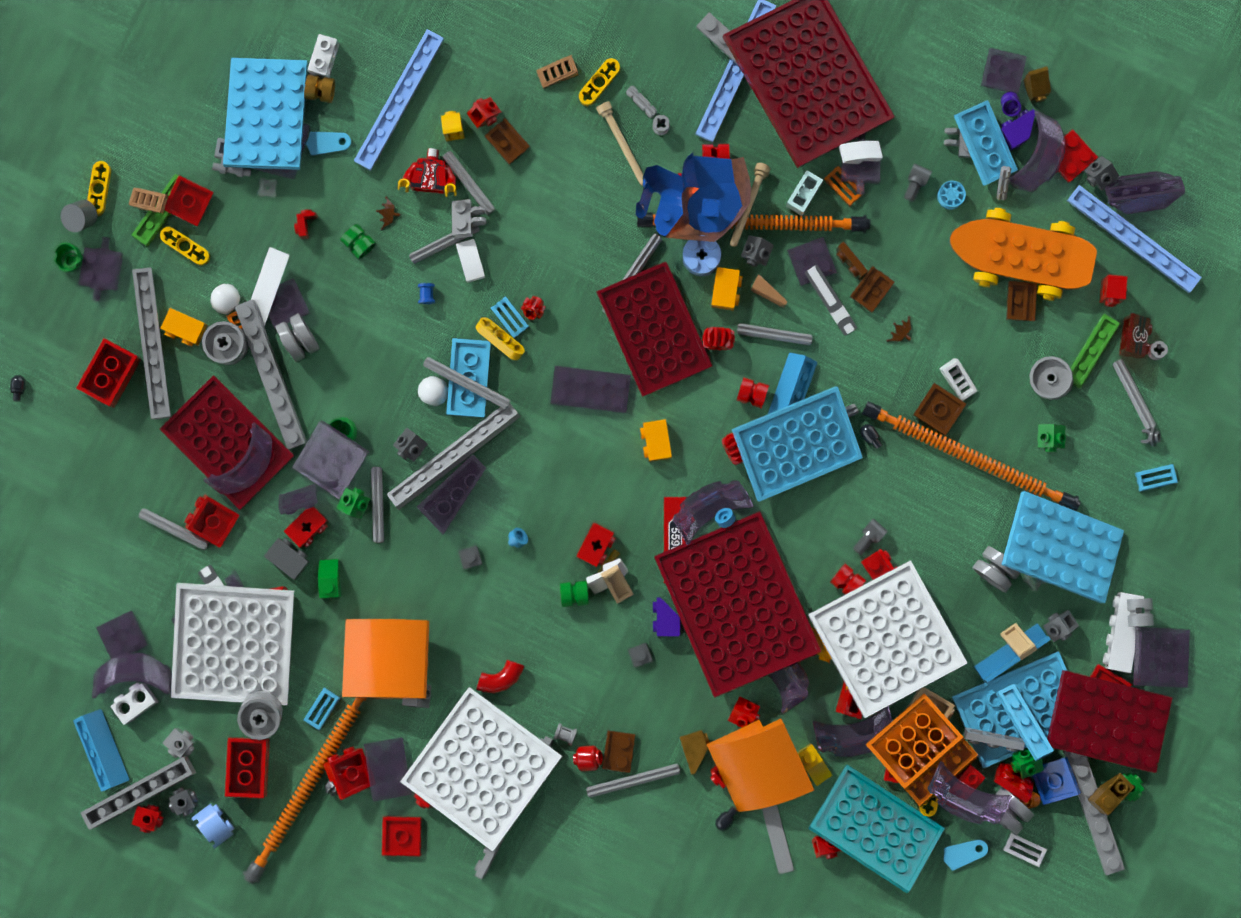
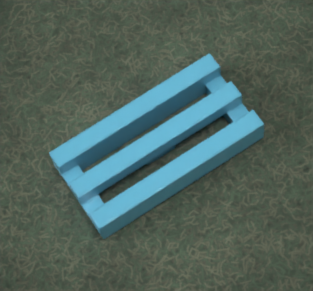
(500, 304)
(1140, 481)
(329, 711)

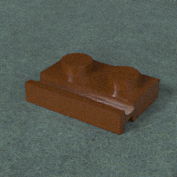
(507, 141)
(845, 254)
(872, 289)
(1021, 301)
(618, 751)

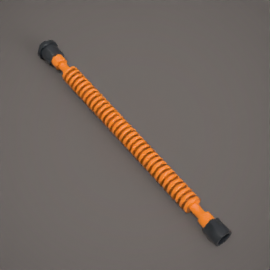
(855, 223)
(1064, 499)

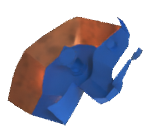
(700, 201)

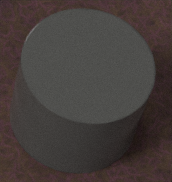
(79, 215)

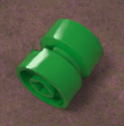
(358, 241)
(574, 594)

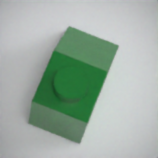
(329, 579)

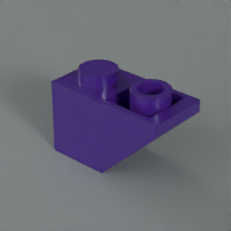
(1019, 130)
(667, 619)

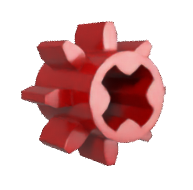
(533, 308)

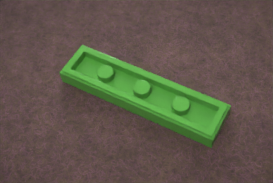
(153, 221)
(1093, 349)

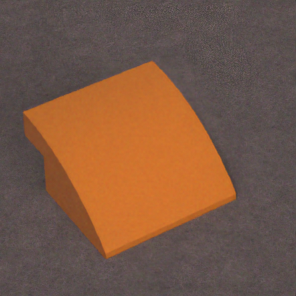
(385, 658)
(917, 744)
(760, 766)

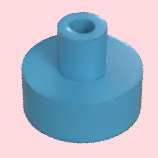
(725, 517)
(517, 538)

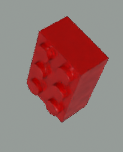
(108, 373)
(247, 767)

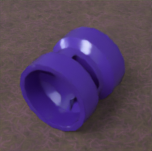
(1013, 107)

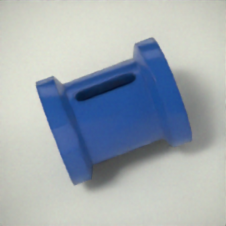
(426, 293)

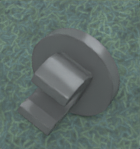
(1154, 436)

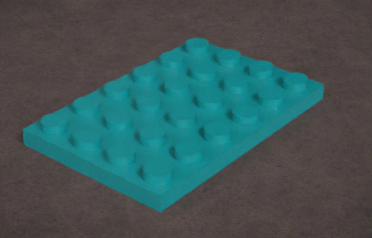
(876, 828)

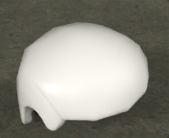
(224, 298)
(433, 391)

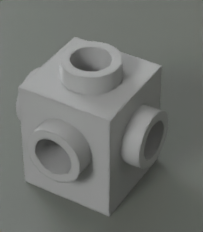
(173, 740)

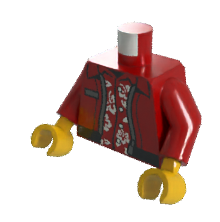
(429, 175)

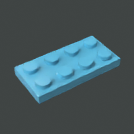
(985, 141)
(471, 360)

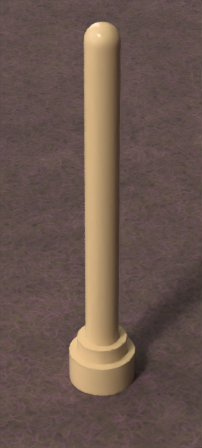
(606, 111)
(761, 172)

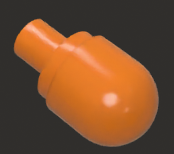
(1033, 802)

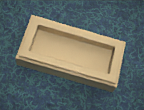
(617, 584)
(1018, 641)

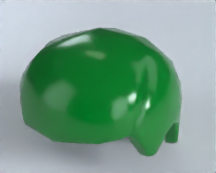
(68, 257)
(345, 426)

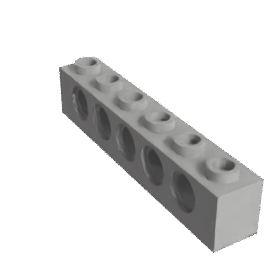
(138, 792)

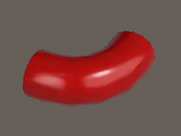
(500, 681)

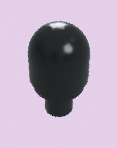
(17, 387)
(870, 435)
(726, 819)

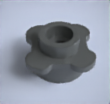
(330, 787)

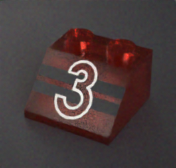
(1135, 336)

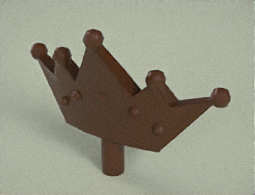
(387, 213)
(901, 331)

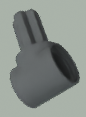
(918, 178)
(872, 534)

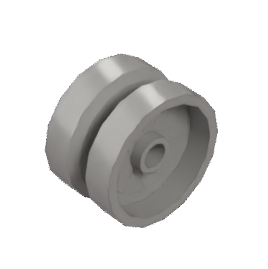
(296, 338)
(214, 340)
(1051, 389)
(994, 571)
(260, 726)
(1014, 810)

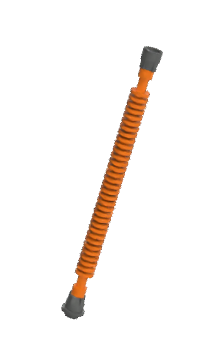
(256, 867)

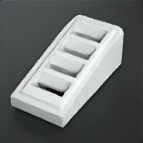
(948, 376)

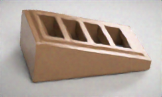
(555, 65)
(147, 200)
(765, 290)

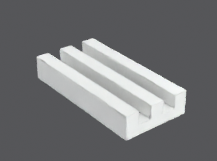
(1009, 843)

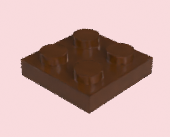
(939, 409)

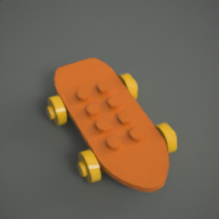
(1025, 253)

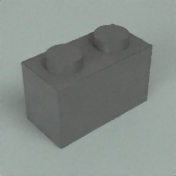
(287, 558)

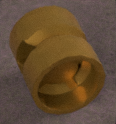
(319, 88)

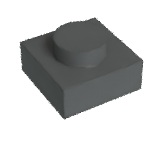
(470, 557)
(640, 655)

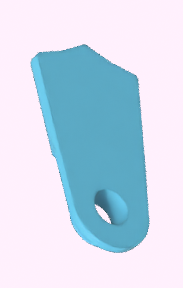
(326, 142)
(964, 853)

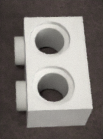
(323, 56)
(136, 707)

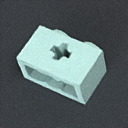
(804, 193)

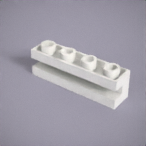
(1122, 638)

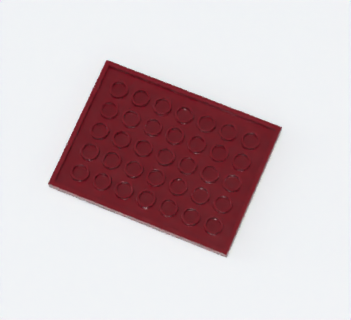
(808, 78)
(737, 604)

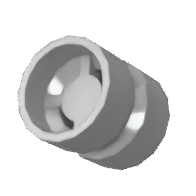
(1142, 619)

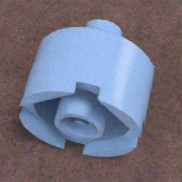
(693, 262)
(213, 825)

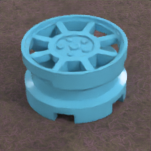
(951, 195)

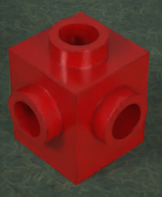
(484, 112)
(744, 712)
(141, 818)
(824, 849)

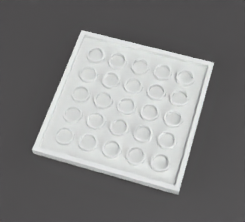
(887, 639)
(231, 642)
(481, 769)

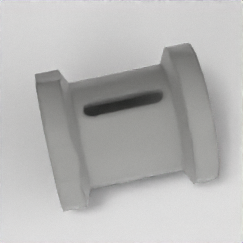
(661, 131)
(1161, 346)
(565, 734)

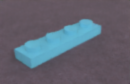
(1024, 722)

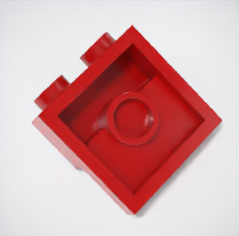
(211, 520)
(348, 772)

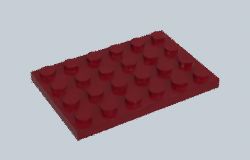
(654, 329)
(216, 434)
(1109, 721)

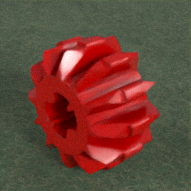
(718, 338)
(731, 449)

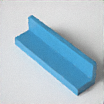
(793, 381)
(1006, 657)
(101, 750)

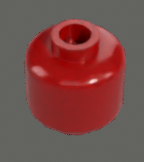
(588, 758)

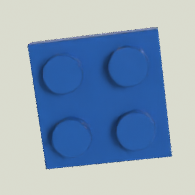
(1056, 781)

